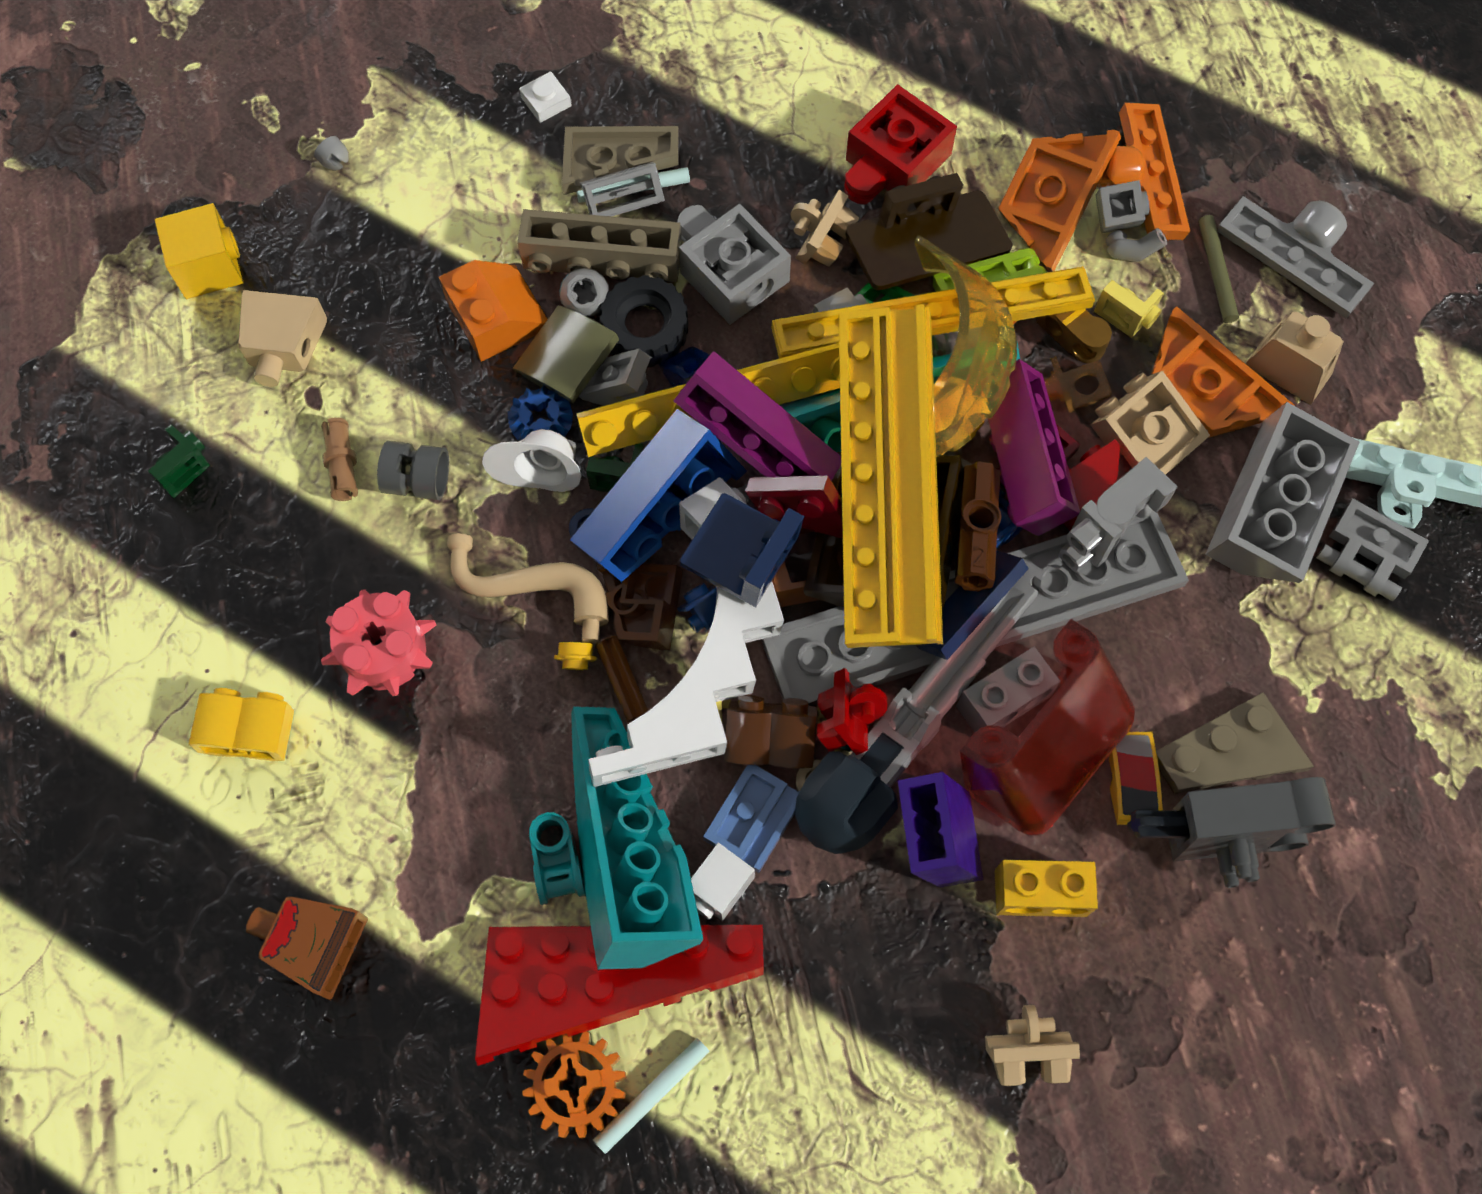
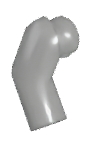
(1134, 250)

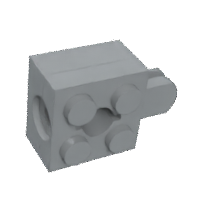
(741, 247)

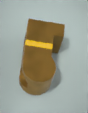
(1078, 333)

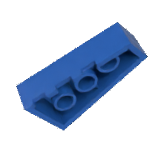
(647, 497)

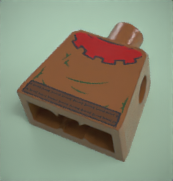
(308, 941)

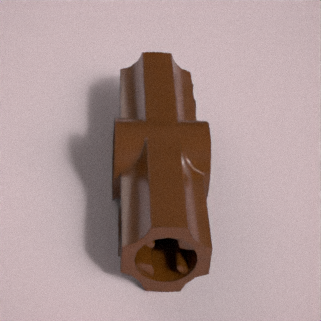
(978, 545)

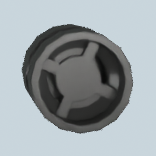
(407, 470)

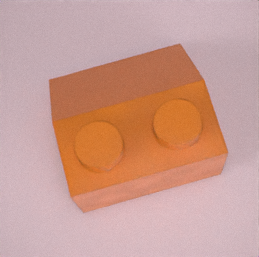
(492, 306)

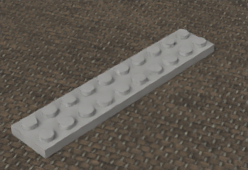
(1137, 569)

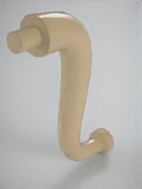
(583, 585)

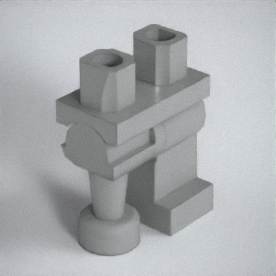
(1103, 525)

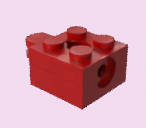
(896, 146)

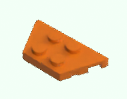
(1055, 190)
(1213, 379)

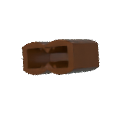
(771, 733)

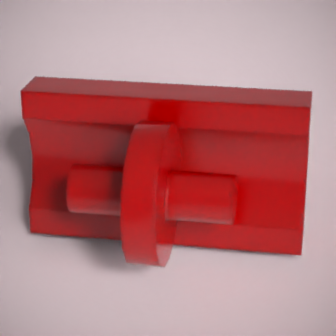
(849, 713)

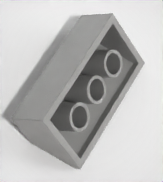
(1283, 496)

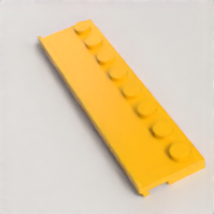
(889, 479)

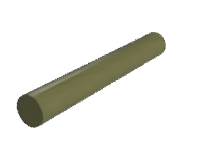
(1218, 269)

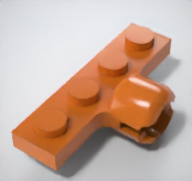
(1150, 160)

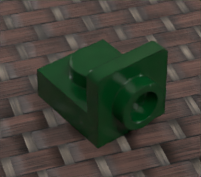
(180, 465)
(606, 471)

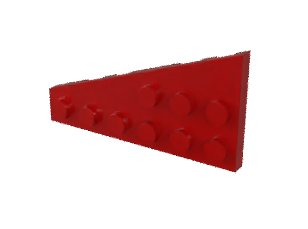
(549, 985)

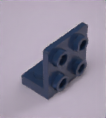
(741, 548)

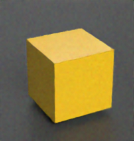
(199, 251)

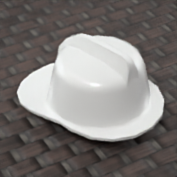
(537, 461)

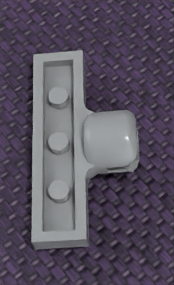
(1300, 250)

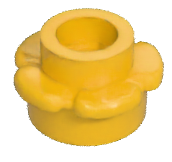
(575, 655)

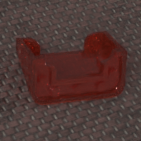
(1044, 769)

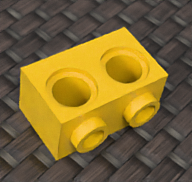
(1045, 888)

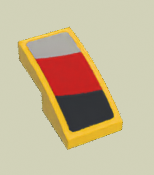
(1135, 776)

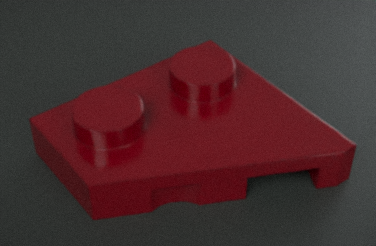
(807, 495)

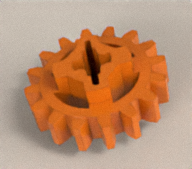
(553, 1087)

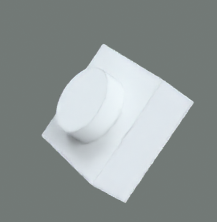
(545, 97)

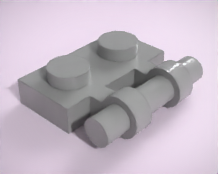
(1377, 539)

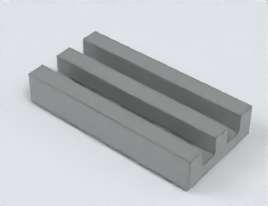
(648, 168)

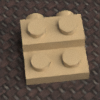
(1150, 422)

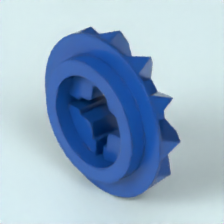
(557, 410)

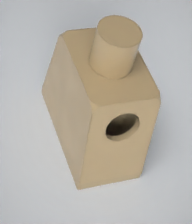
(278, 333)
(1298, 355)

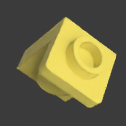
(1126, 310)

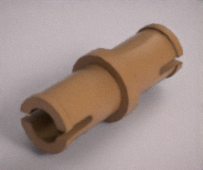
(339, 459)

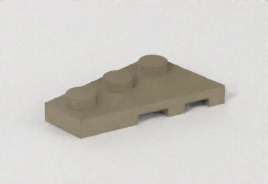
(610, 149)
(1232, 748)

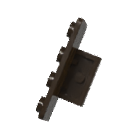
(935, 211)

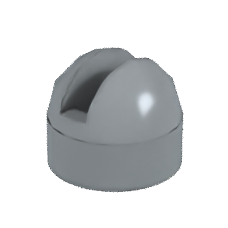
(331, 153)

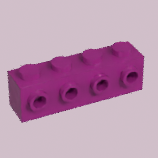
(754, 423)
(1032, 455)

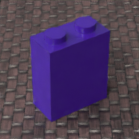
(940, 830)

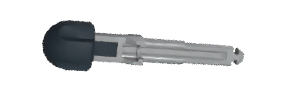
(852, 795)

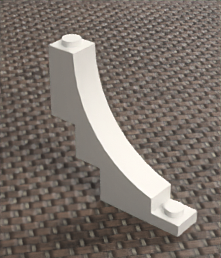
(687, 720)

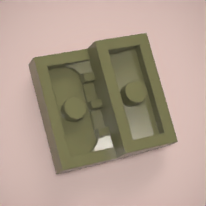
(566, 353)

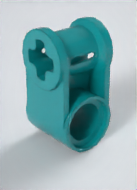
(555, 867)

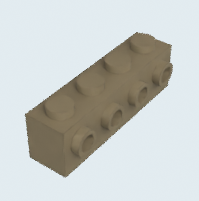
(601, 243)

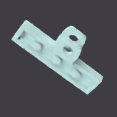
(1414, 480)

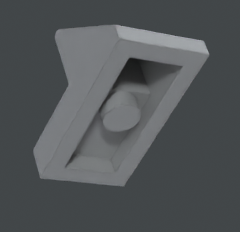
(618, 379)

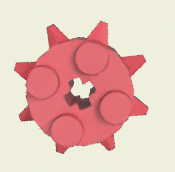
(364, 622)

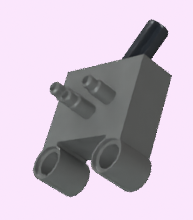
(1240, 823)

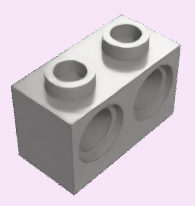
(1008, 691)

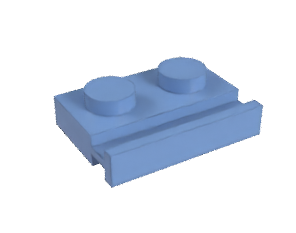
(753, 816)

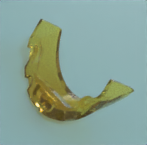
(982, 356)

